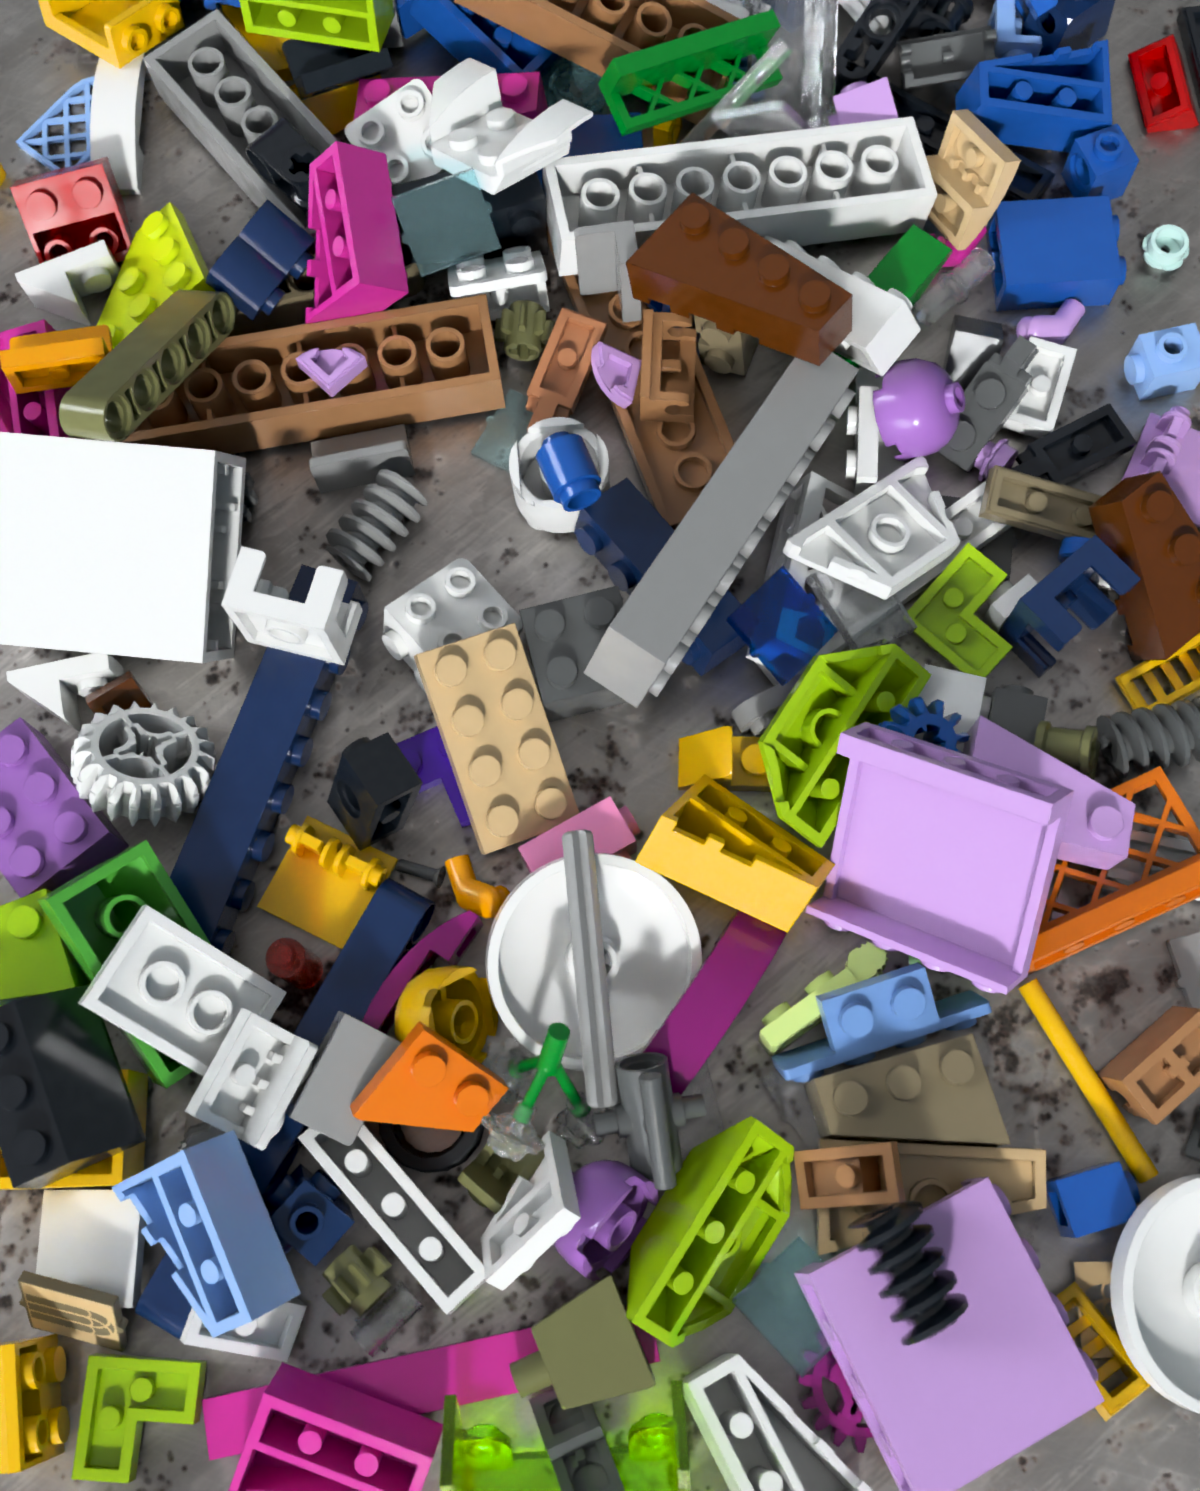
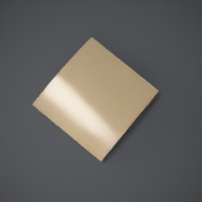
(969, 178)

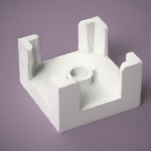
(316, 629)

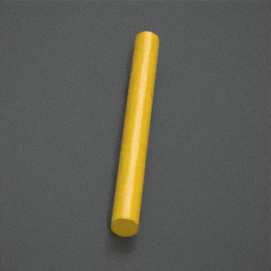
(1088, 1081)

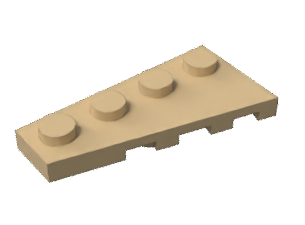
(936, 1171)

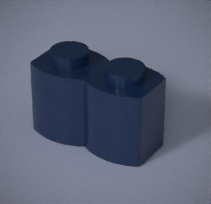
(261, 261)

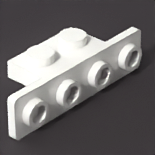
(870, 458)

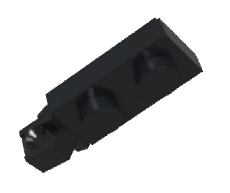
(1077, 447)

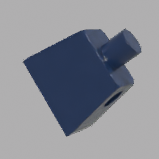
(1073, 22)

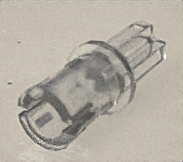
(953, 286)

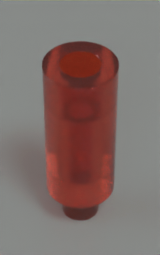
(294, 963)

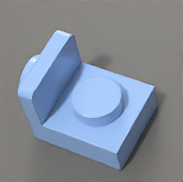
(1008, 32)

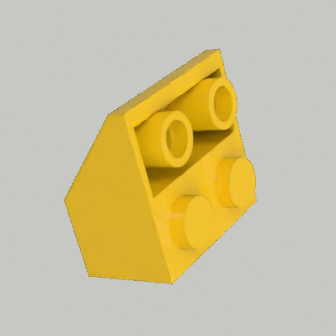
(30, 1402)

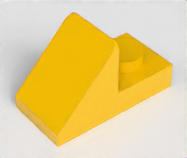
(725, 758)

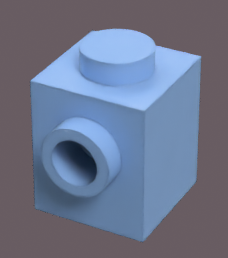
(1164, 362)

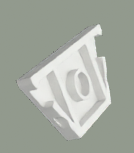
(881, 534)

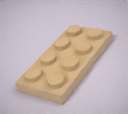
(497, 737)

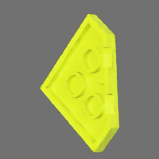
(156, 266)

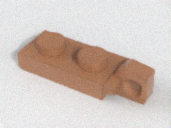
(564, 366)

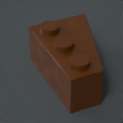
(1162, 545)

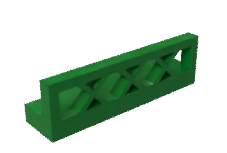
(679, 59)

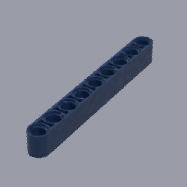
(377, 944)

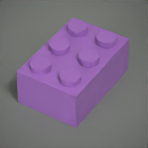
(43, 822)

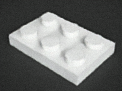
(176, 990)

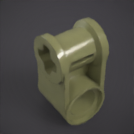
(1071, 746)

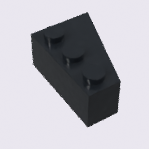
(516, 214)

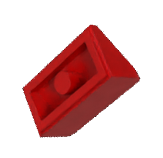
(1163, 86)

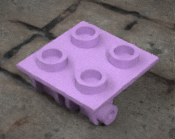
(1174, 449)

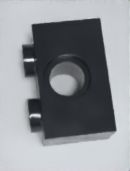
(373, 789)

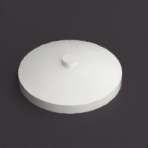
(648, 955)
(1159, 1290)

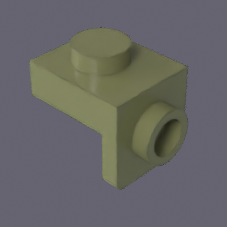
(493, 1176)

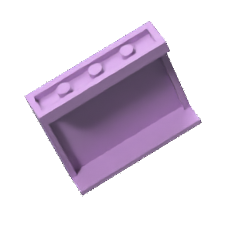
(942, 856)
(981, 1385)

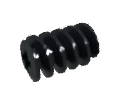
(911, 1269)

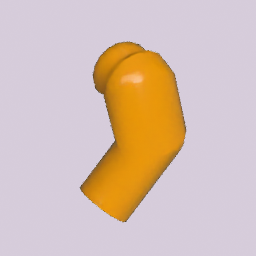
(473, 894)

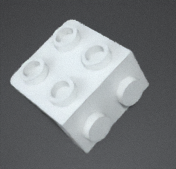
(400, 131)
(503, 279)
(444, 610)

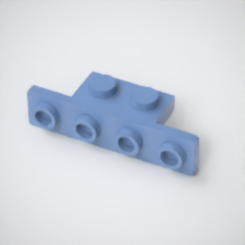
(877, 1015)

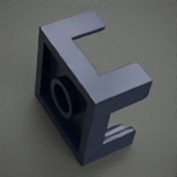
(1064, 588)

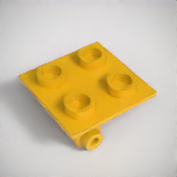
(325, 881)

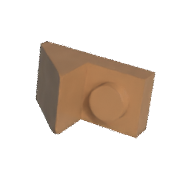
(849, 1176)

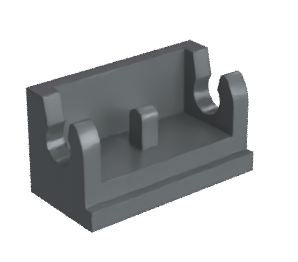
(944, 56)

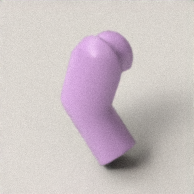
(1052, 327)

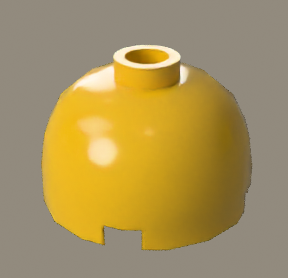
(452, 1004)

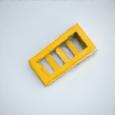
(1145, 669)
(1107, 1336)

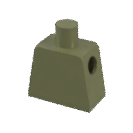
(585, 1350)

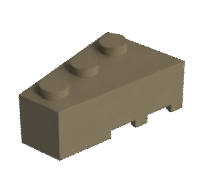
(912, 1097)

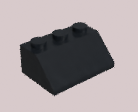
(60, 1090)

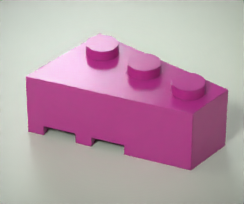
(357, 234)

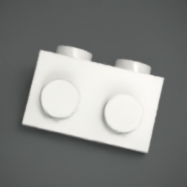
(252, 1079)

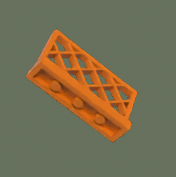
(1127, 904)

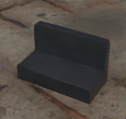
(327, 67)

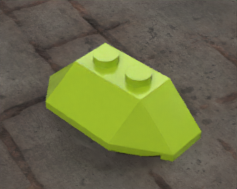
(804, 734)
(710, 1231)

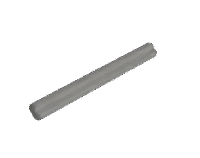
(589, 969)

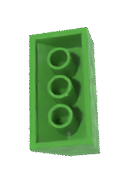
(96, 912)

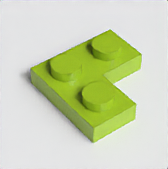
(947, 614)
(117, 1400)

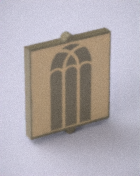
(73, 1311)

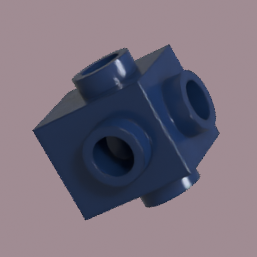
(307, 1212)

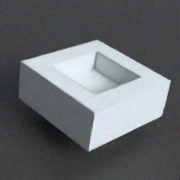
(1004, 600)

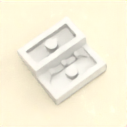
(92, 1242)

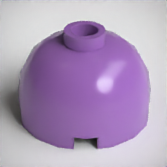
(917, 408)
(611, 1212)

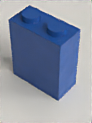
(1054, 252)

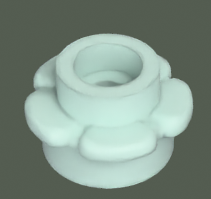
(1168, 238)

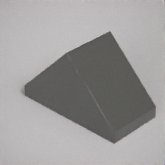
(969, 346)

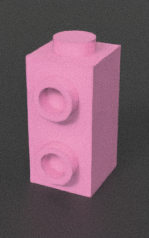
(611, 830)

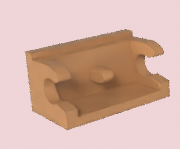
(667, 368)
(1158, 1066)

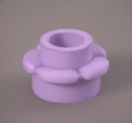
(995, 454)

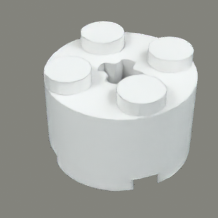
(529, 484)

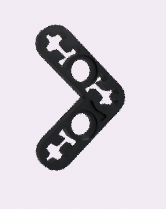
(879, 45)

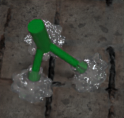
(525, 1075)

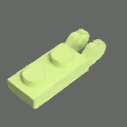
(788, 1023)

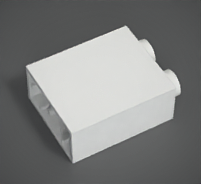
(118, 547)

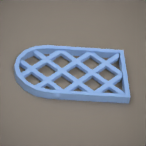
(49, 118)

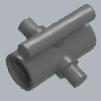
(649, 1117)

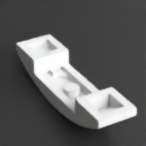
(117, 120)

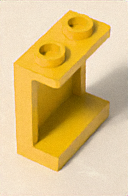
(114, 28)

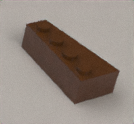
(742, 282)

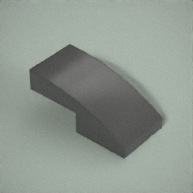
(575, 1445)

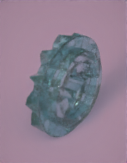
(557, 83)

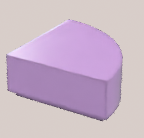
(332, 367)
(615, 373)

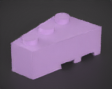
(1098, 818)

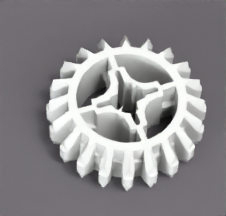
(131, 762)

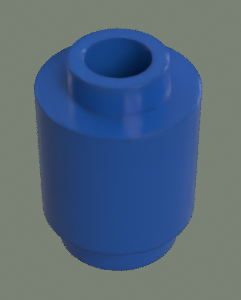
(569, 471)

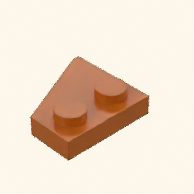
(430, 1086)

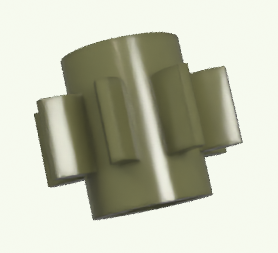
(523, 330)
(356, 1280)

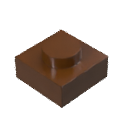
(119, 692)

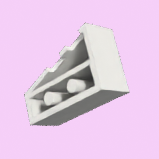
(758, 1435)

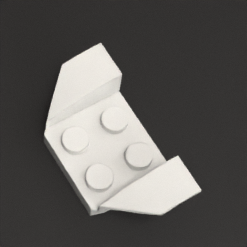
(501, 145)

